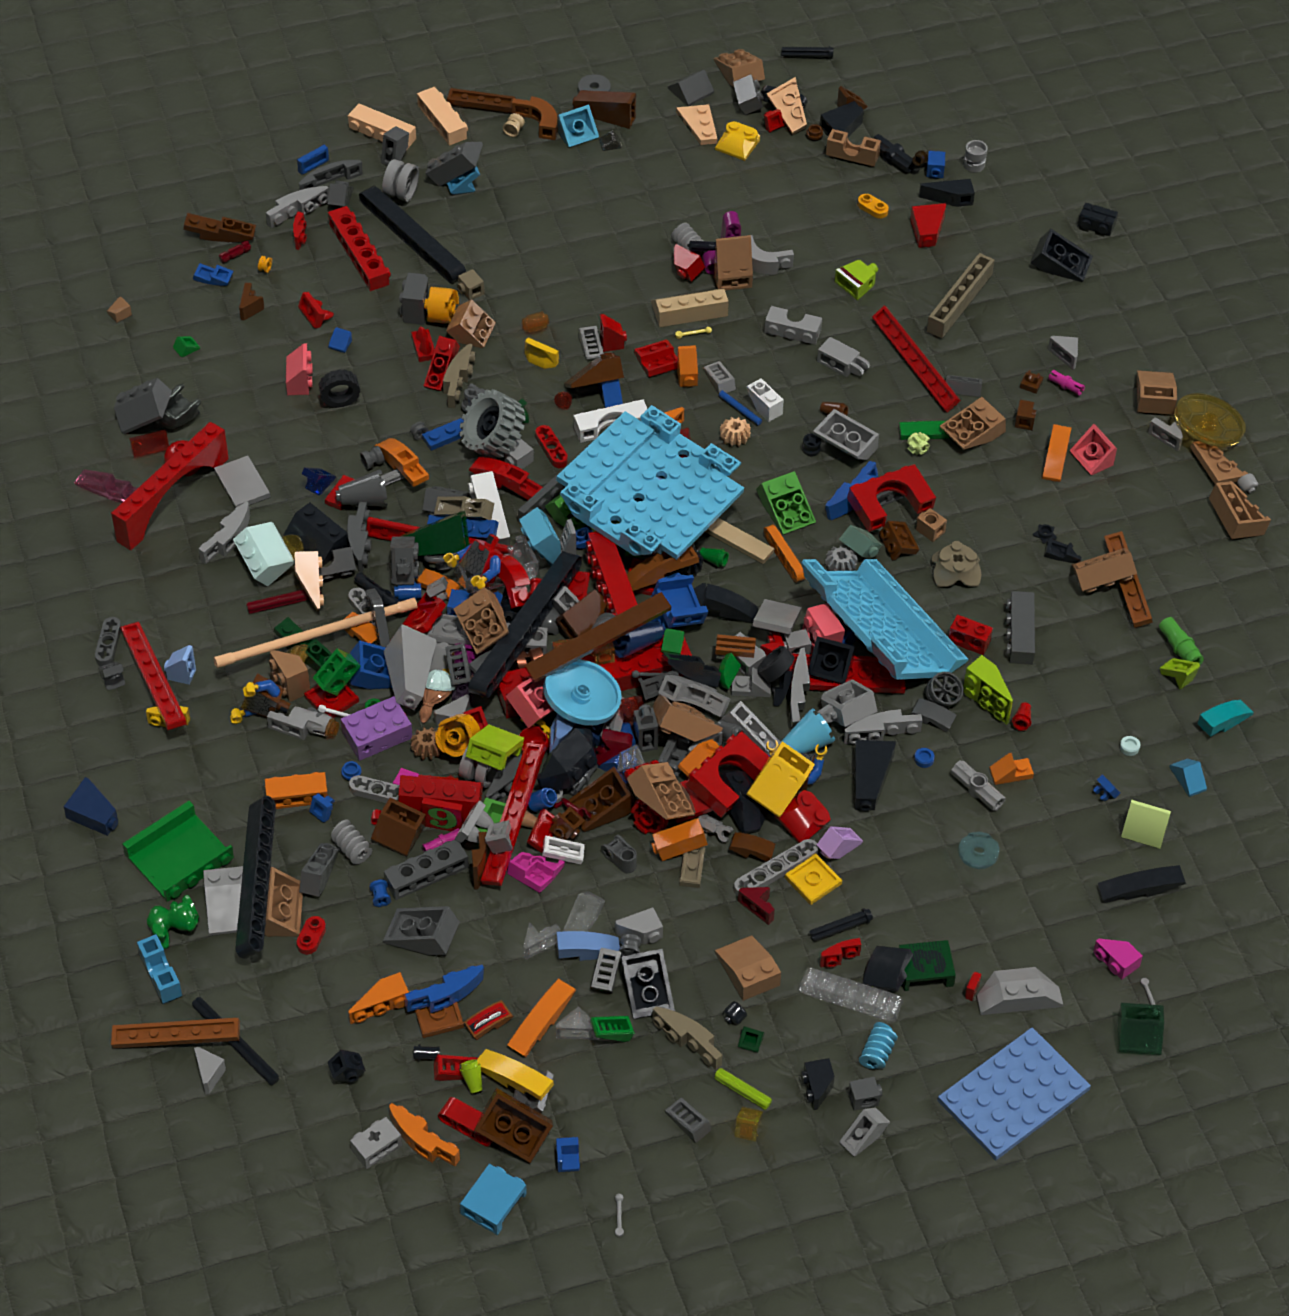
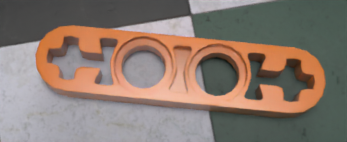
(784, 553)

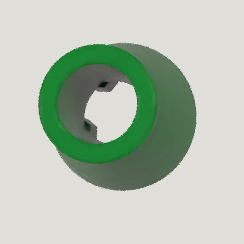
(715, 556)

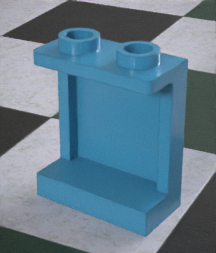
(492, 1198)

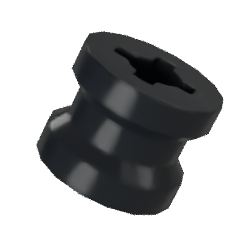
(811, 445)

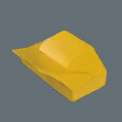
(541, 354)

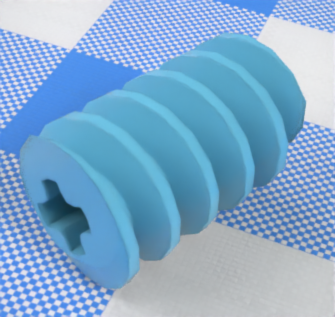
(878, 1046)

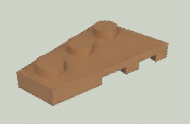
(1216, 464)

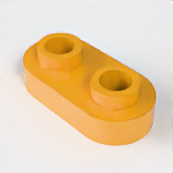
(873, 206)

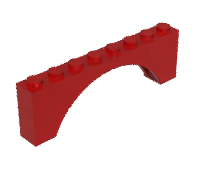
(133, 515)

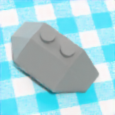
(1018, 991)

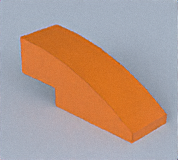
(1056, 453)

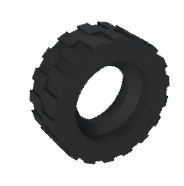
(342, 398)

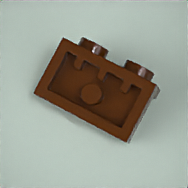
(898, 539)

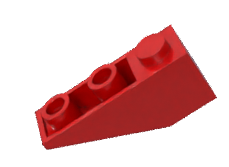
(443, 354)

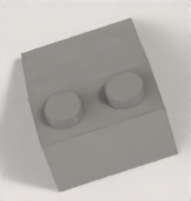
(223, 899)

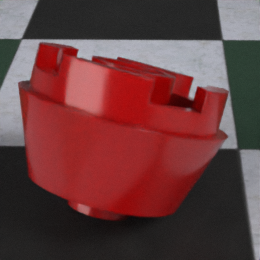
(648, 819)

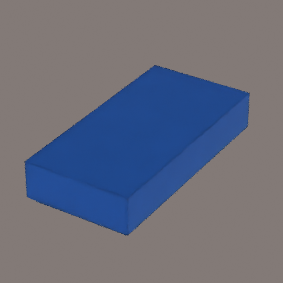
(313, 159)

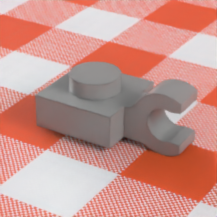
(711, 825)

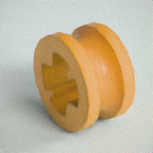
(265, 264)

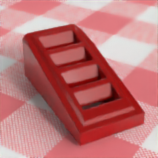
(447, 1061)

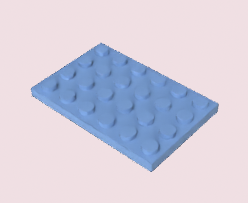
(1013, 1093)

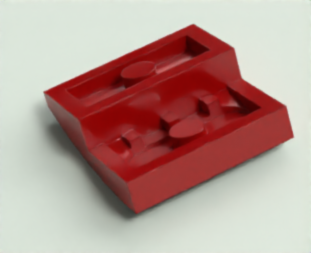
(657, 357)

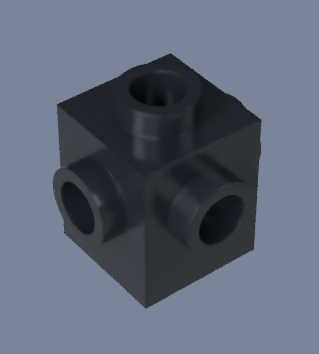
(346, 1066)

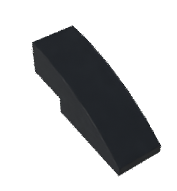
(729, 604)
(694, 668)

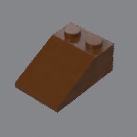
(597, 371)
(605, 799)

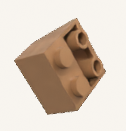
(471, 325)
(289, 673)

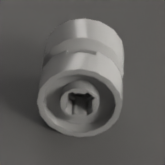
(975, 156)

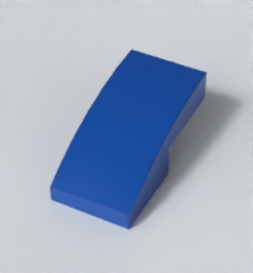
(208, 275)

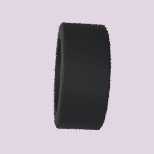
(775, 664)

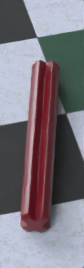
(277, 601)

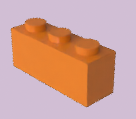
(296, 789)

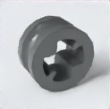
(418, 429)

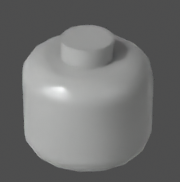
(1247, 483)

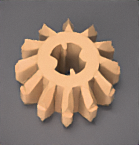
(735, 431)

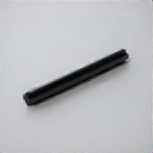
(240, 1046)

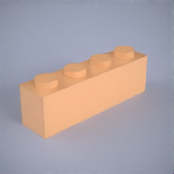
(442, 116)
(376, 123)

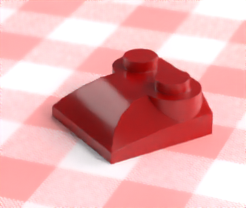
(804, 816)

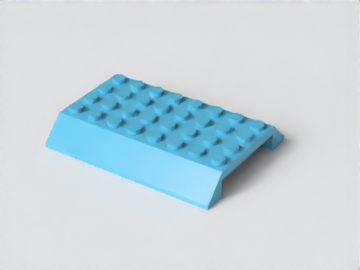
(886, 619)

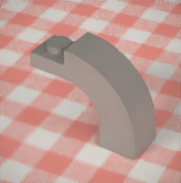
(770, 262)
(687, 690)

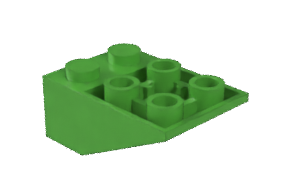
(786, 503)

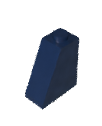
(91, 808)

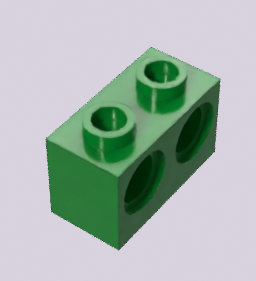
(336, 671)

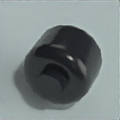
(734, 1013)

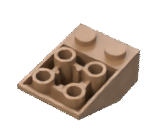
(739, 65)
(733, 263)
(1156, 392)
(975, 425)
(482, 619)
(660, 790)

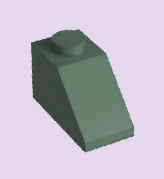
(861, 541)

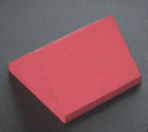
(1094, 451)

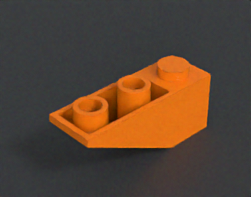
(382, 997)

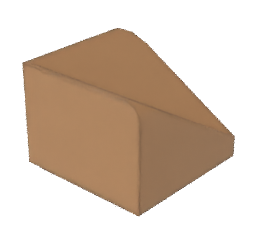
(119, 310)

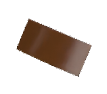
(749, 844)

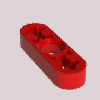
(551, 453)

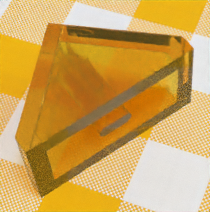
(748, 1123)

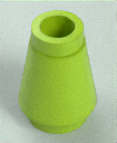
(472, 1075)

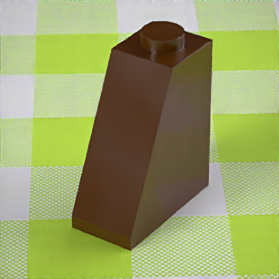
(582, 615)

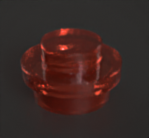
(563, 400)

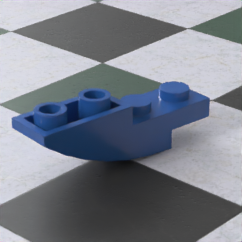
(839, 504)
(453, 988)

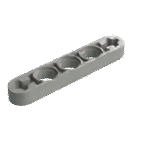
(780, 860)

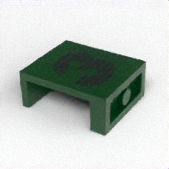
(929, 962)

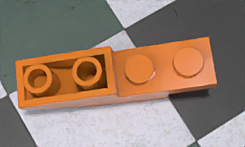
(404, 460)
(415, 1133)

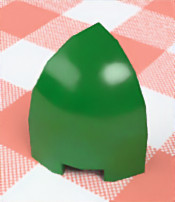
(729, 668)

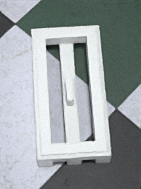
(563, 852)

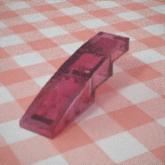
(105, 485)

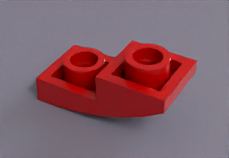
(299, 230)
(833, 955)

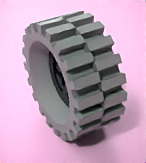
(492, 424)

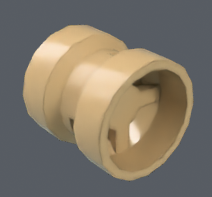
(513, 125)

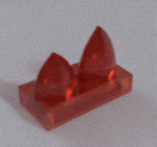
(149, 443)

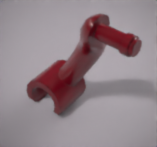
(581, 811)

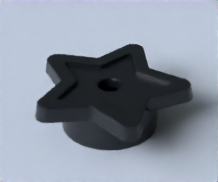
(1045, 528)

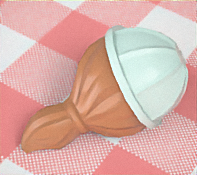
(436, 690)

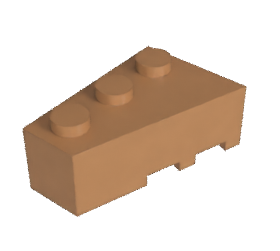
(1236, 512)

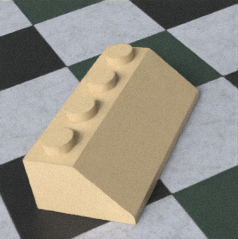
(690, 307)

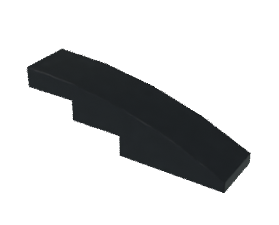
(1142, 882)

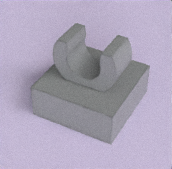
(438, 588)

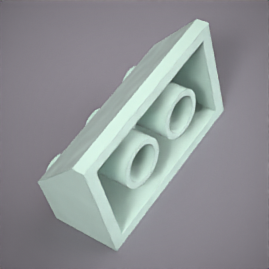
(264, 552)

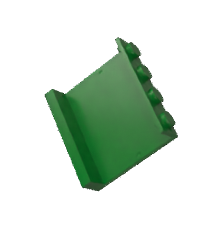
(176, 851)

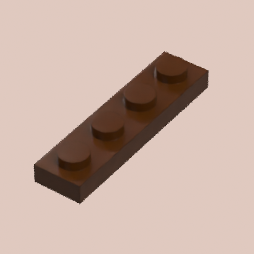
(480, 100)

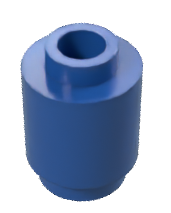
(408, 591)
(542, 799)

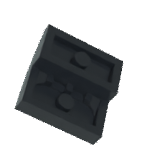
(887, 968)

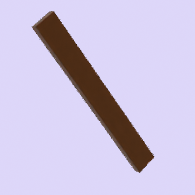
(598, 637)

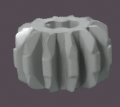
(841, 559)

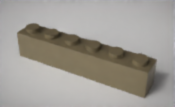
(960, 295)

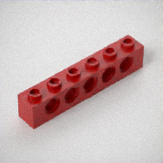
(358, 248)

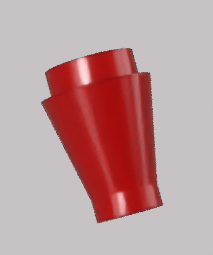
(1022, 717)

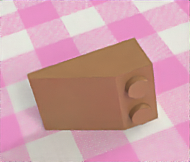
(749, 967)

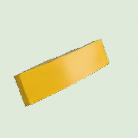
(513, 1073)

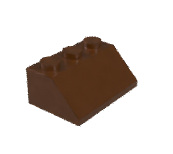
(513, 1125)

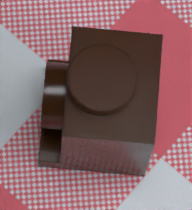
(1025, 415)

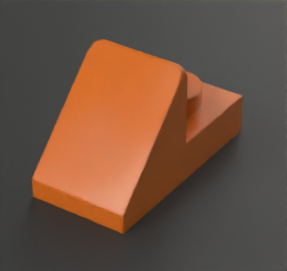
(1011, 770)

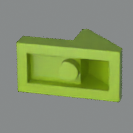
(1182, 670)

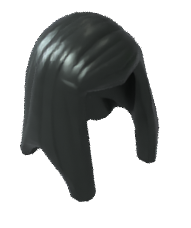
(179, 410)

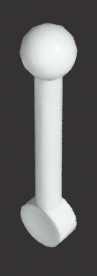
(322, 708)

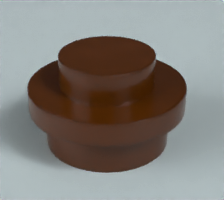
(814, 132)

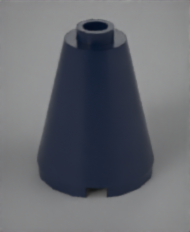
(638, 639)

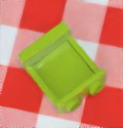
(493, 746)

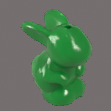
(179, 916)

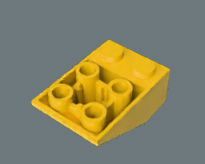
(780, 779)

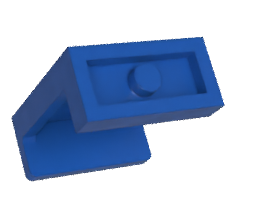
(683, 601)

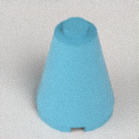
(808, 733)

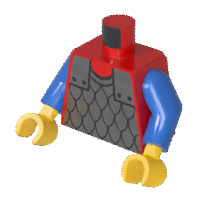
(479, 559)

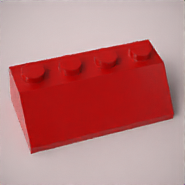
(414, 789)

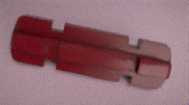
(235, 251)

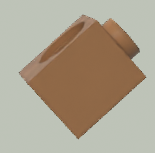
(931, 524)

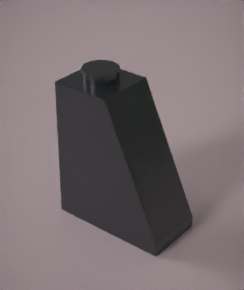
(844, 118)

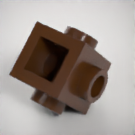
(566, 824)

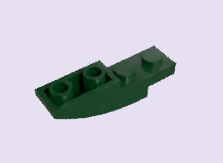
(316, 651)

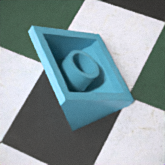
(577, 126)

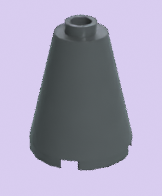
(367, 489)

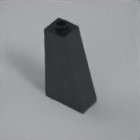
(871, 770)

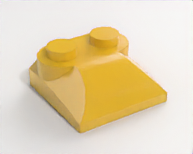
(738, 140)

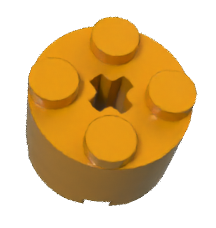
(441, 304)
(447, 737)

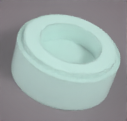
(1130, 745)

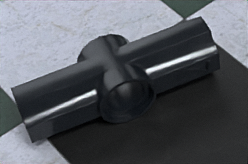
(895, 154)

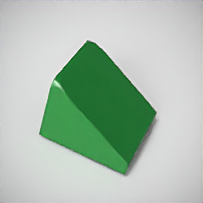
(185, 345)
(673, 641)

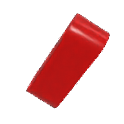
(462, 1119)

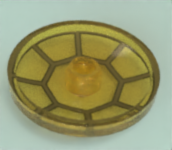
(1209, 420)

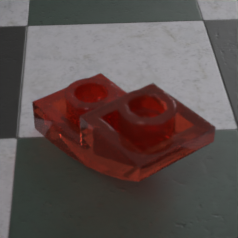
(630, 704)

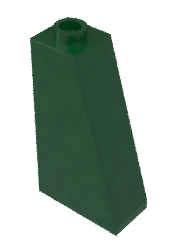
(442, 536)

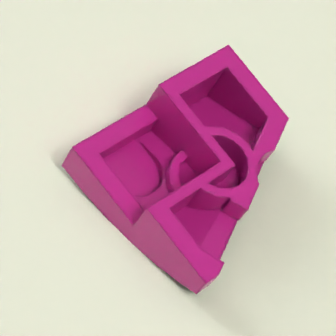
(534, 870)

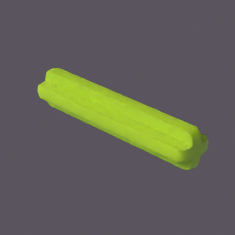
(743, 1088)

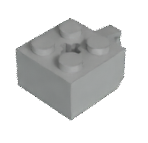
(847, 703)

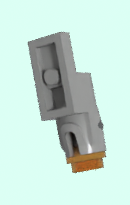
(303, 721)

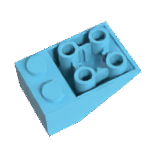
(541, 535)

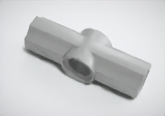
(972, 779)

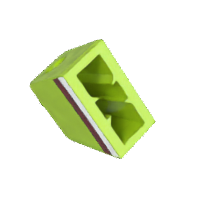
(856, 278)

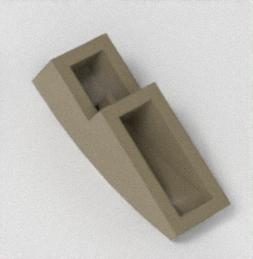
(473, 507)

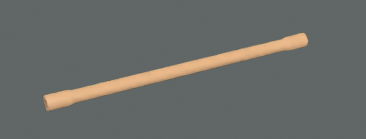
(230, 658)

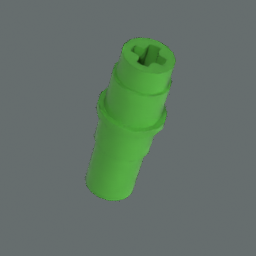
(1182, 644)

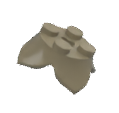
(956, 563)

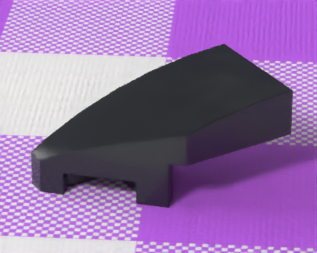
(781, 691)

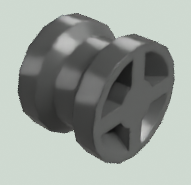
(630, 944)

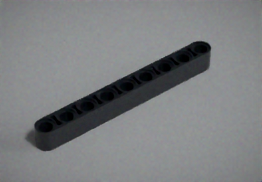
(412, 234)
(255, 877)

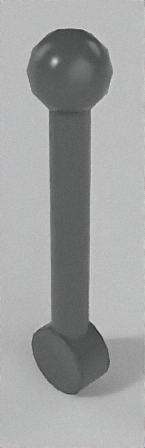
(635, 674)

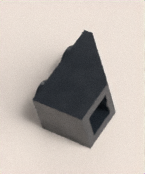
(819, 1080)

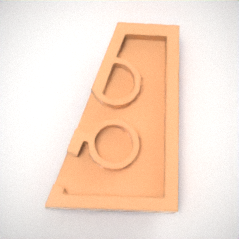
(788, 100)
(700, 122)

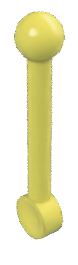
(679, 334)

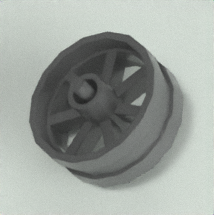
(945, 689)

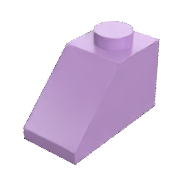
(838, 842)

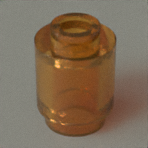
(535, 322)

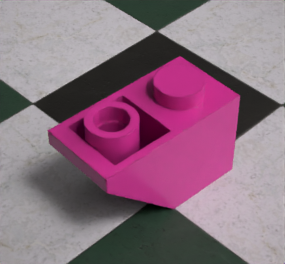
(1118, 956)

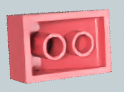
(530, 701)

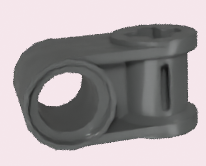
(621, 854)

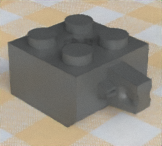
(413, 298)
(403, 556)

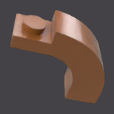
(540, 111)

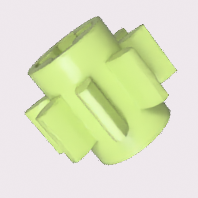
(918, 443)

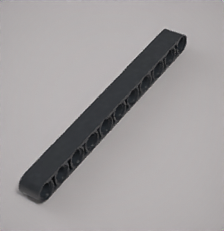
(524, 625)

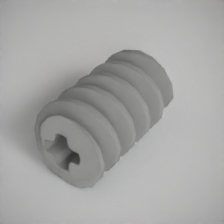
(684, 234)
(351, 842)

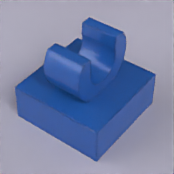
(1107, 787)
(321, 807)

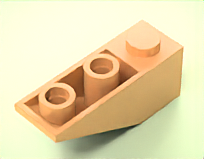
(307, 572)

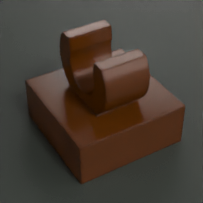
(1031, 382)

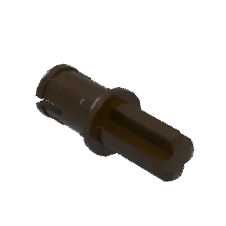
(920, 157)

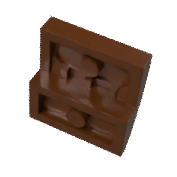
(479, 860)

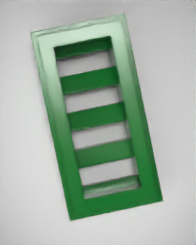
(623, 1022)

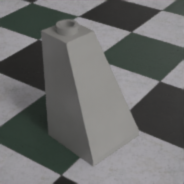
(409, 664)

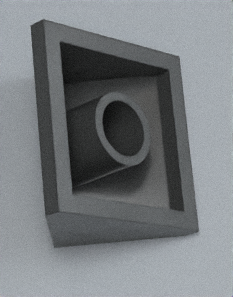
(692, 88)

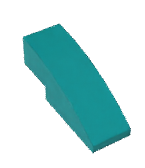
(1224, 716)

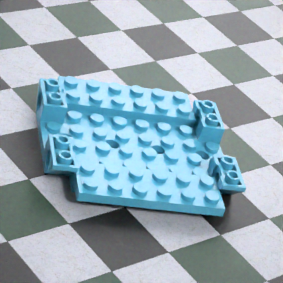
(626, 466)

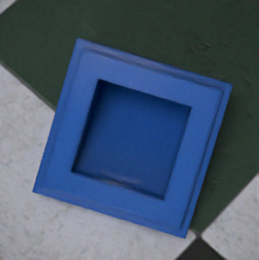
(340, 340)

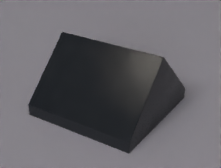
(831, 660)

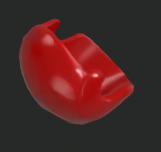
(534, 735)

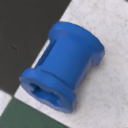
(380, 893)

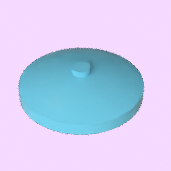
(583, 693)

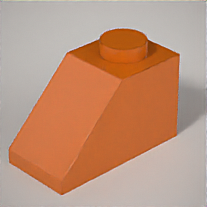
(687, 366)
(697, 756)

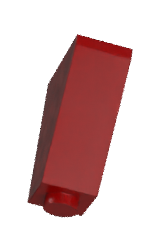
(927, 223)

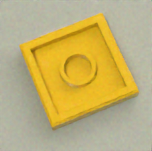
(813, 879)

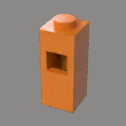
(679, 839)

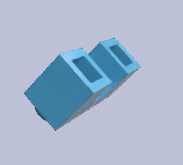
(160, 972)

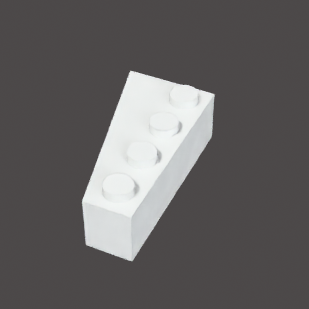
(484, 487)

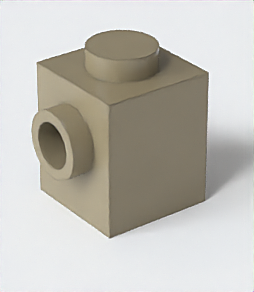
(470, 285)

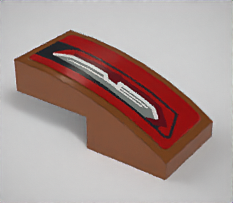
(488, 1018)

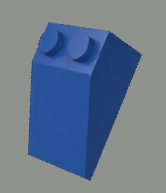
(373, 669)

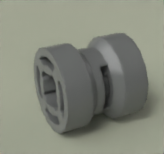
(372, 457)

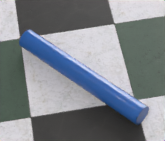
(738, 406)

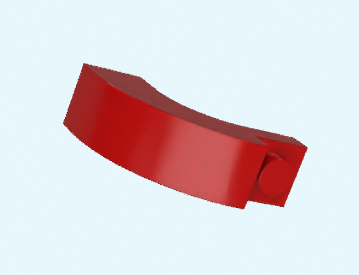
(515, 580)

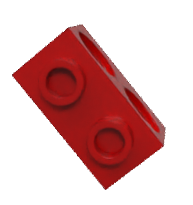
(970, 634)

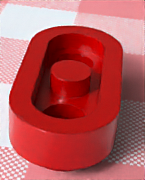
(311, 933)

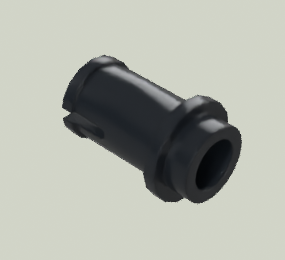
(424, 1052)

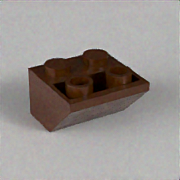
(398, 827)

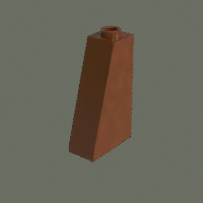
(609, 106)

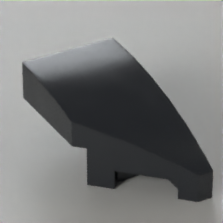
(1061, 551)

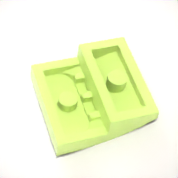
(1146, 824)

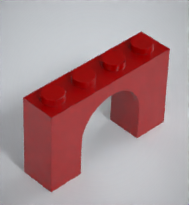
(905, 481)
(707, 782)

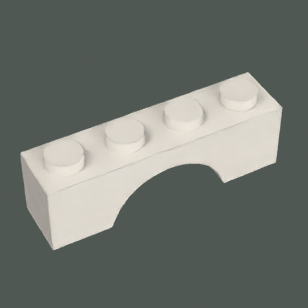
(590, 423)

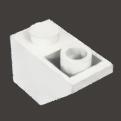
(765, 400)

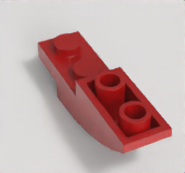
(507, 475)

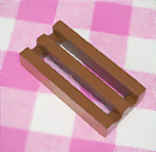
(735, 642)

